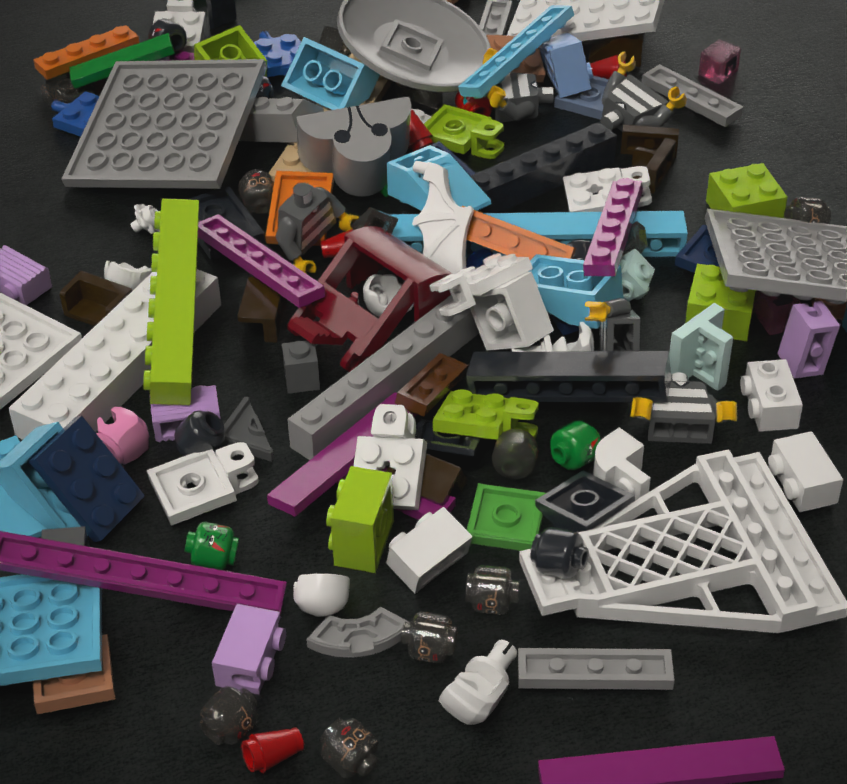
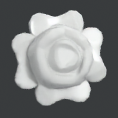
(144, 218)

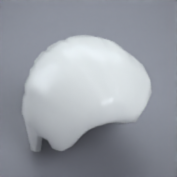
(125, 274)
(379, 292)

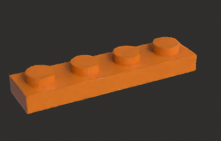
(59, 61)
(513, 239)

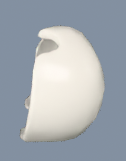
(321, 593)

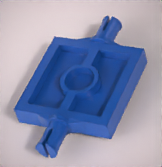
(278, 51)
(74, 115)

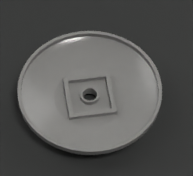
(414, 41)

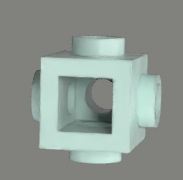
(635, 275)

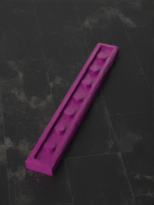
(137, 574)

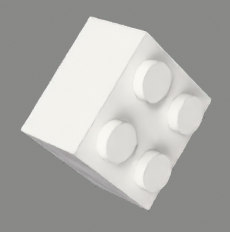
(512, 314)

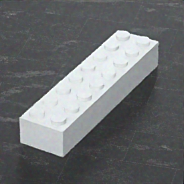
(104, 364)

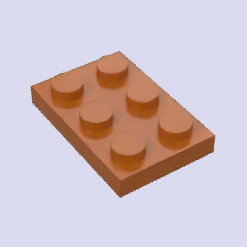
(283, 189)

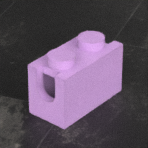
(808, 339)
(248, 648)

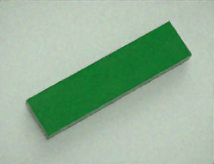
(102, 66)

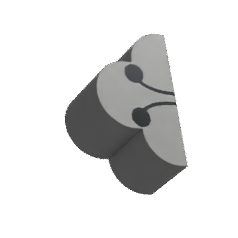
(355, 143)

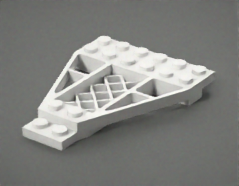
(756, 525)

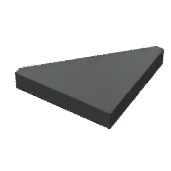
(245, 427)

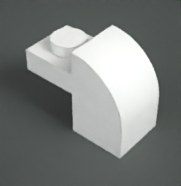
(620, 463)

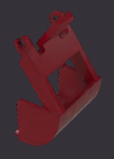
(342, 318)

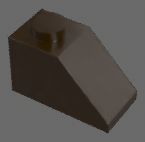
(613, 46)

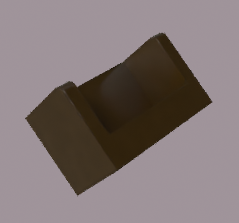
(91, 297)

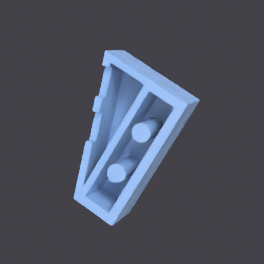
(566, 64)

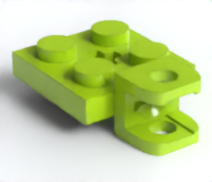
(465, 130)
(484, 414)

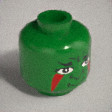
(574, 445)
(212, 546)

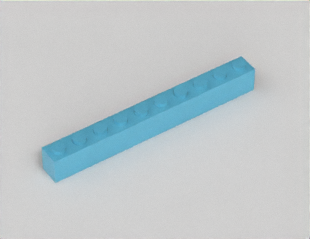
(664, 229)

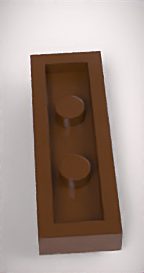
(431, 384)

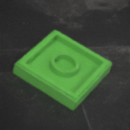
(504, 517)

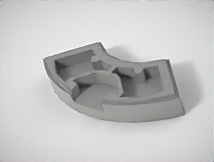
(357, 636)

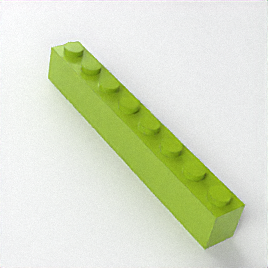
(173, 303)

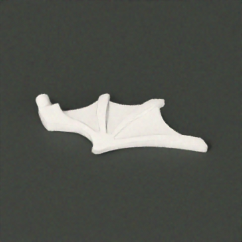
(442, 220)

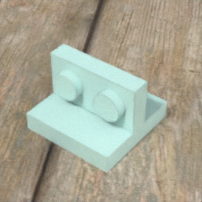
(702, 348)

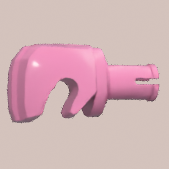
(125, 437)

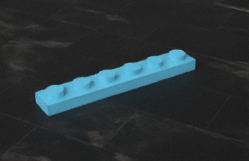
(516, 51)

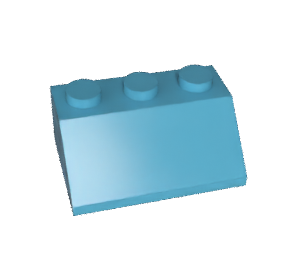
(329, 77)

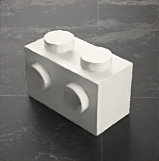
(771, 395)
(805, 471)
(428, 549)

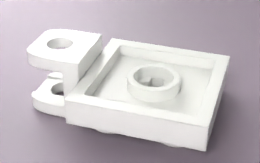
(186, 16)
(581, 186)
(478, 281)
(395, 446)
(212, 474)

